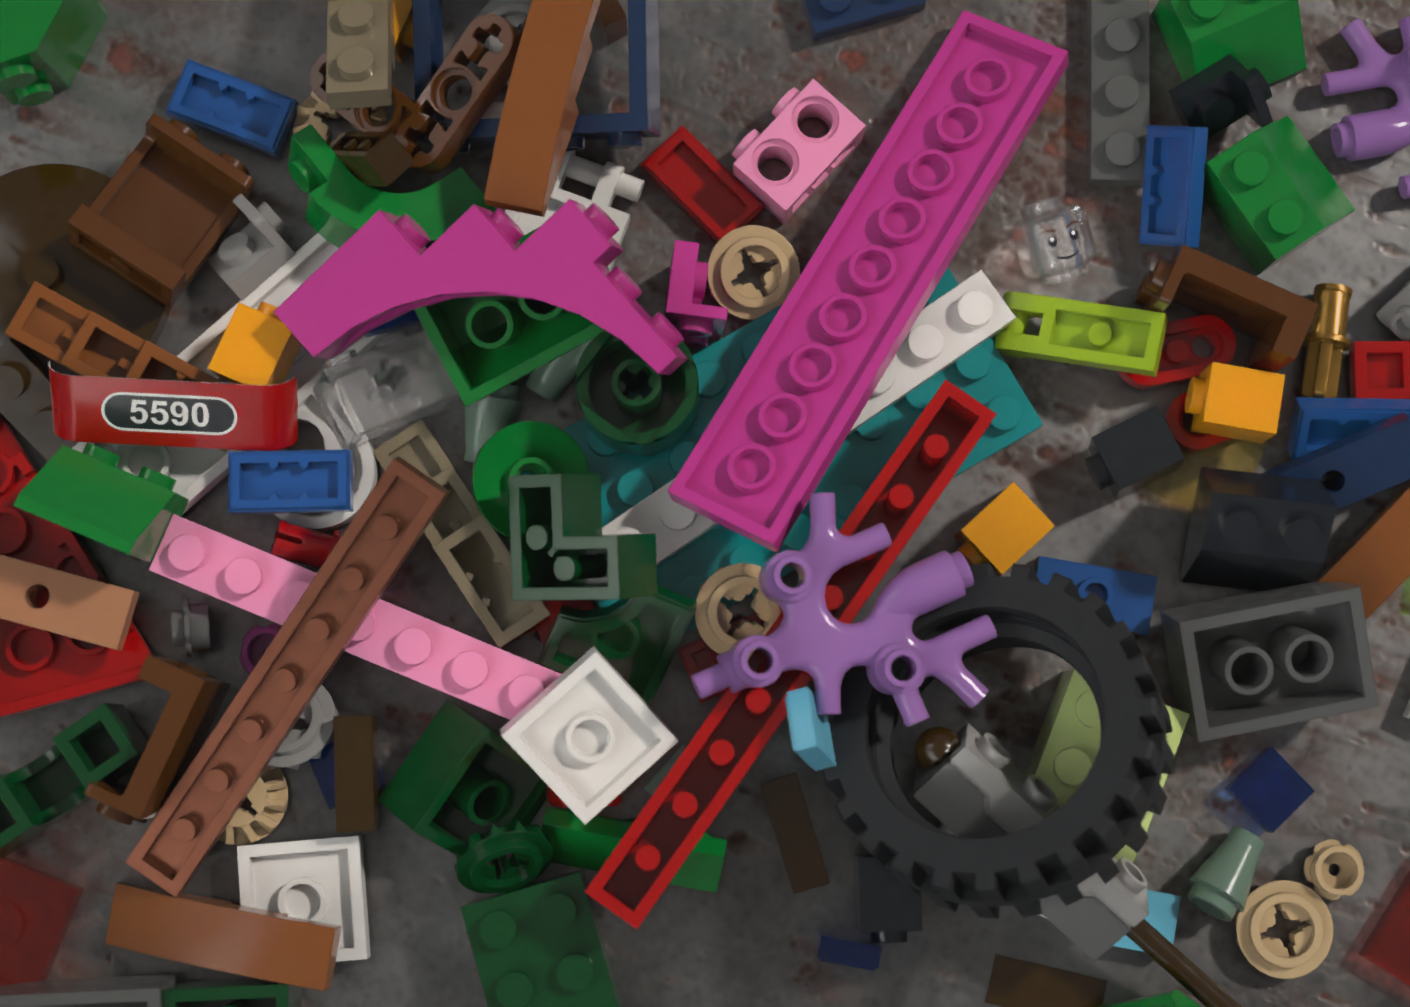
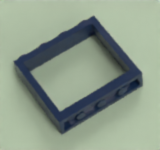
(619, 129)

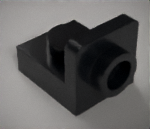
(1222, 96)

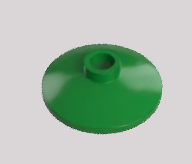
(518, 448)

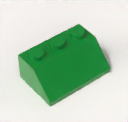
(500, 339)

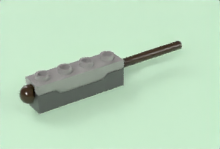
(983, 795)

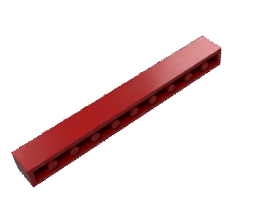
(748, 719)

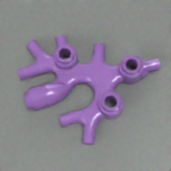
(1378, 131)
(828, 648)

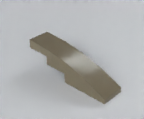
(465, 540)

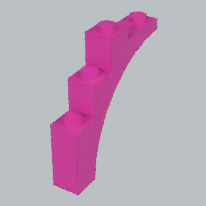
(390, 272)

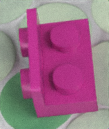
(684, 298)

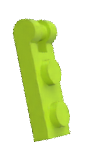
(1084, 333)

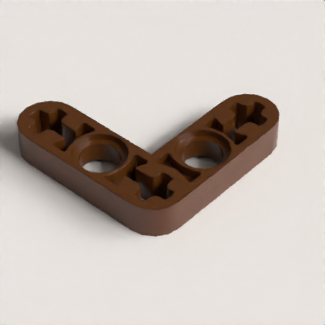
(415, 118)

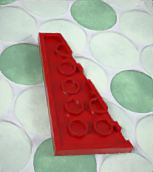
(34, 663)

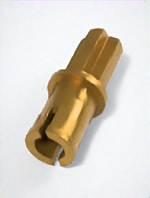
(1326, 341)

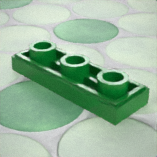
(593, 843)

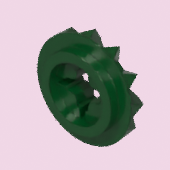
(519, 856)

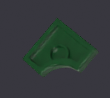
(631, 634)

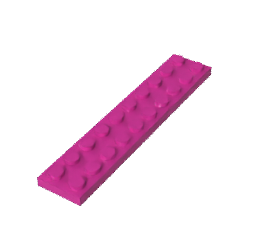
(868, 281)

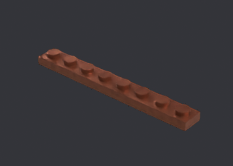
(288, 675)

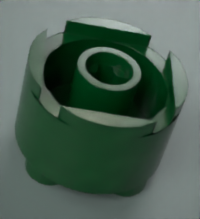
(639, 424)

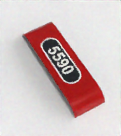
(174, 412)

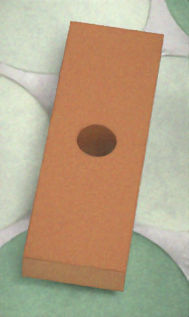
(76, 604)

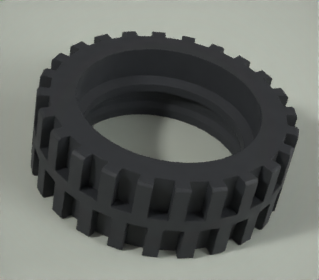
(1075, 838)

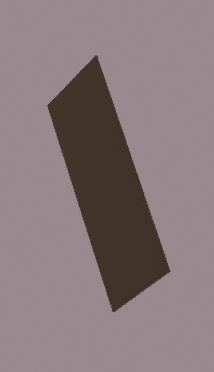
(1034, 985)

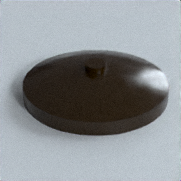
(37, 248)

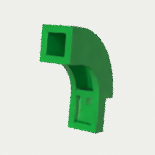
(343, 203)

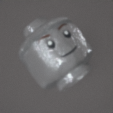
(1053, 241)

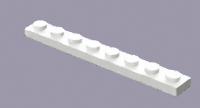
(936, 340)

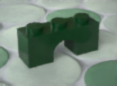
(92, 749)

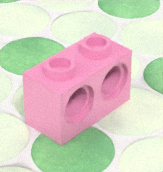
(808, 158)

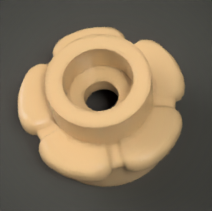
(1350, 872)

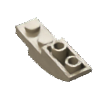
(360, 53)

